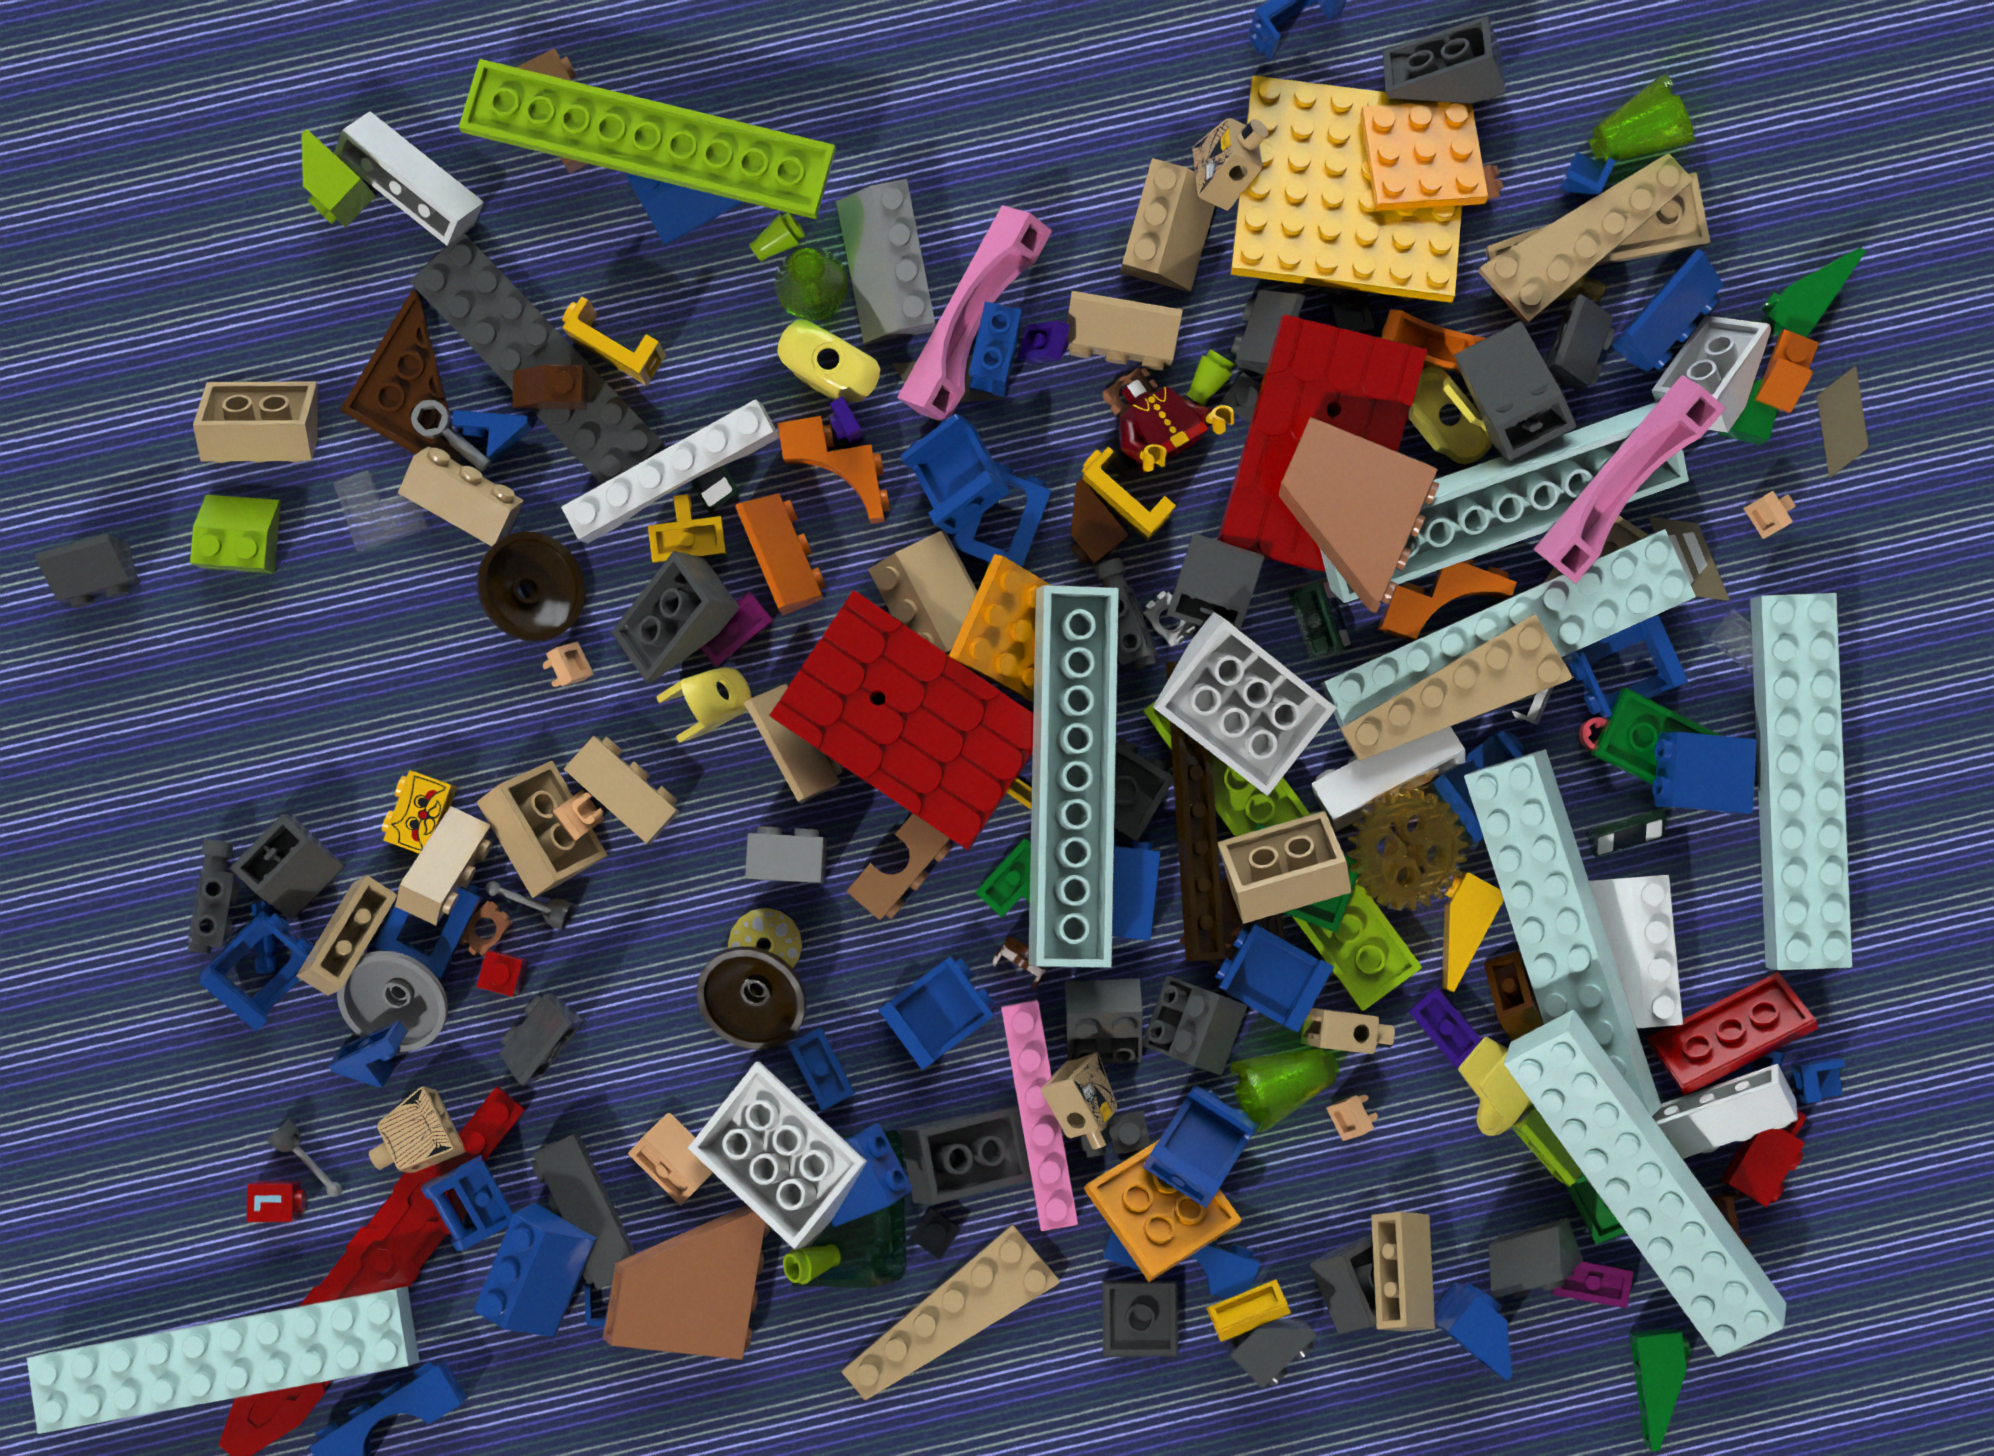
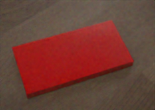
(1732, 1033)

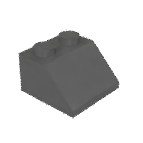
(1263, 318)
(1578, 344)
(89, 570)
(1348, 1284)

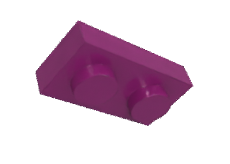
(741, 628)
(1598, 1284)

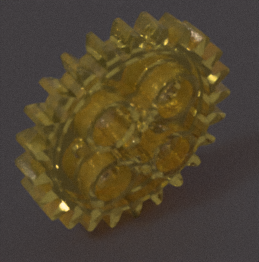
(1433, 828)

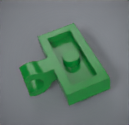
(1008, 881)

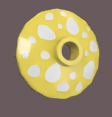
(772, 925)

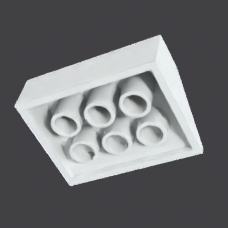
(1242, 704)
(1642, 942)
(779, 1157)

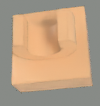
(1770, 513)
(568, 664)
(578, 815)
(1351, 1117)

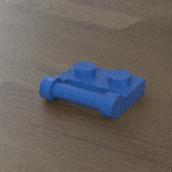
(480, 1198)

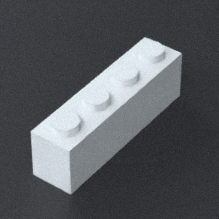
(408, 178)
(1408, 766)
(1728, 1112)

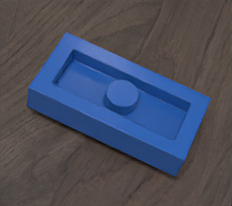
(821, 1068)

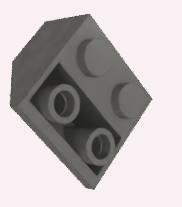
(1215, 580)
(287, 866)
(1104, 1020)
(1194, 1025)
(1533, 1259)
(1270, 1348)

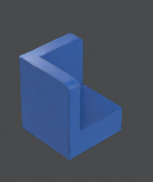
(1586, 176)
(1817, 1079)

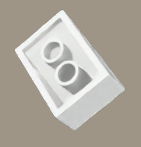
(1723, 360)

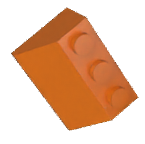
(781, 552)

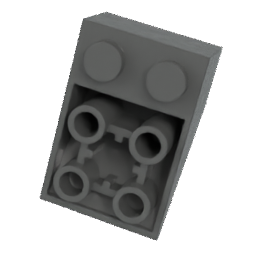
(1514, 392)

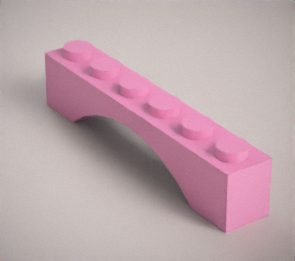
(1005, 252)
(1670, 426)
(1039, 1124)

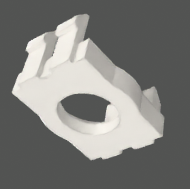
(1153, 612)
(1537, 707)

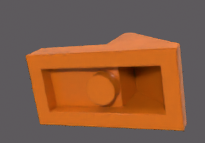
(1787, 371)

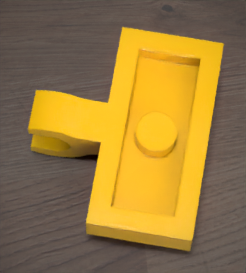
(688, 536)

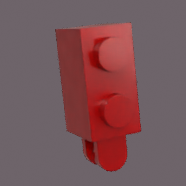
(1764, 1162)

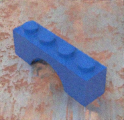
(1226, 1270)
(426, 1397)

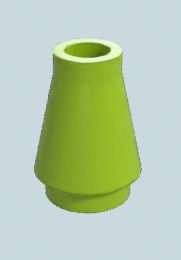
(777, 237)
(1209, 377)
(809, 1262)

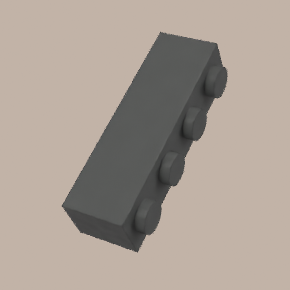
(584, 1202)

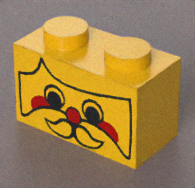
(418, 810)

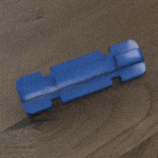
(265, 962)

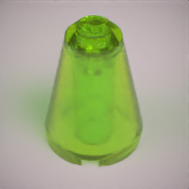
(1644, 124)
(811, 283)
(1281, 1083)

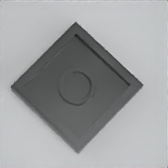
(1140, 1318)

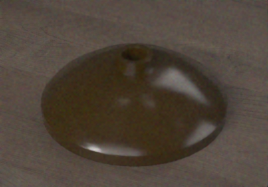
(545, 572)
(741, 1010)

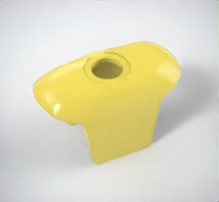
(852, 377)
(1460, 442)
(706, 702)
(1499, 1093)

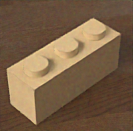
(460, 495)
(623, 788)
(444, 866)
(347, 935)
(1403, 1271)

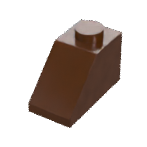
(551, 387)
(1093, 527)
(1513, 995)

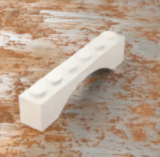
(697, 454)

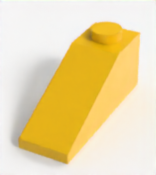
(1466, 920)

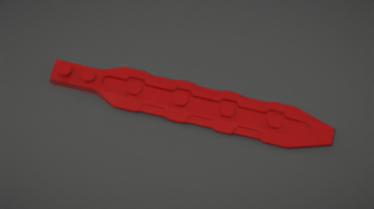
(375, 1260)

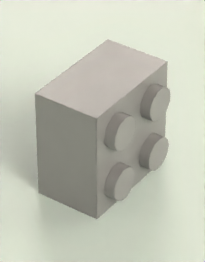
(786, 856)

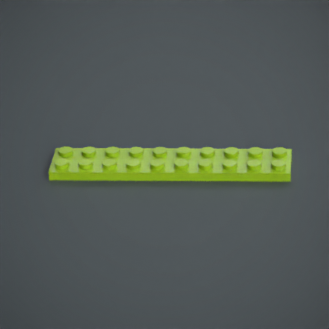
(647, 138)
(1366, 949)

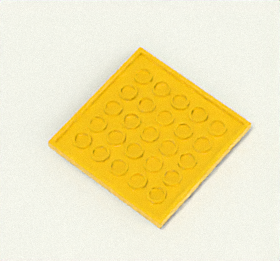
(1314, 208)

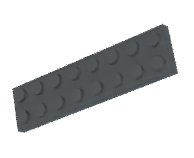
(517, 336)

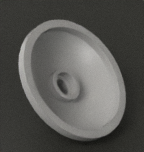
(374, 1000)

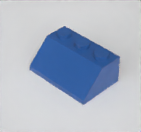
(677, 209)
(1670, 314)
(535, 1272)
(1476, 1325)

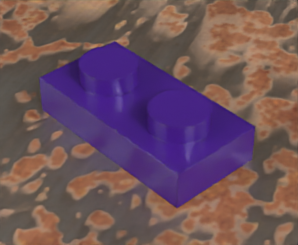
(1044, 342)
(844, 422)
(1445, 1026)

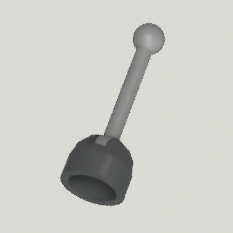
(555, 912)
(288, 1139)

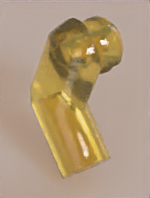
(1586, 286)

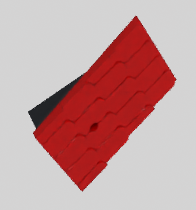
(1320, 374)
(939, 740)

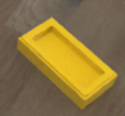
(1248, 1310)

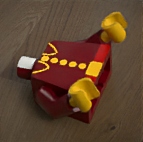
(1165, 424)

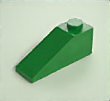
(1806, 300)
(1659, 1373)

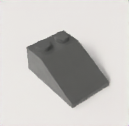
(1447, 66)
(674, 615)
(540, 1038)
(965, 1155)

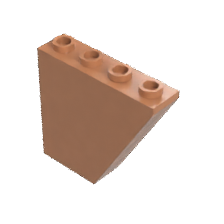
(1358, 505)
(691, 1290)

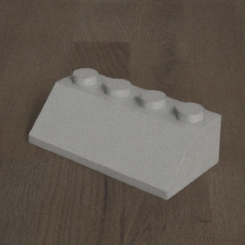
(885, 262)

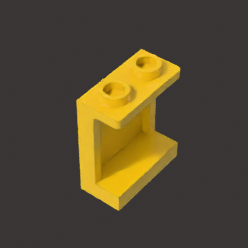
(639, 365)
(1120, 501)

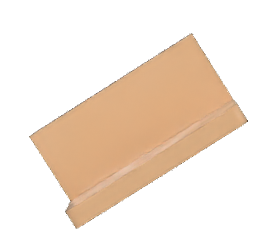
(667, 1159)

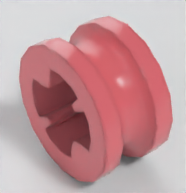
(1585, 732)

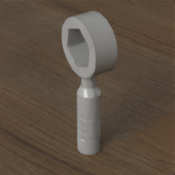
(455, 440)

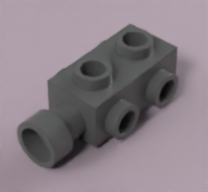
(1131, 623)
(213, 908)

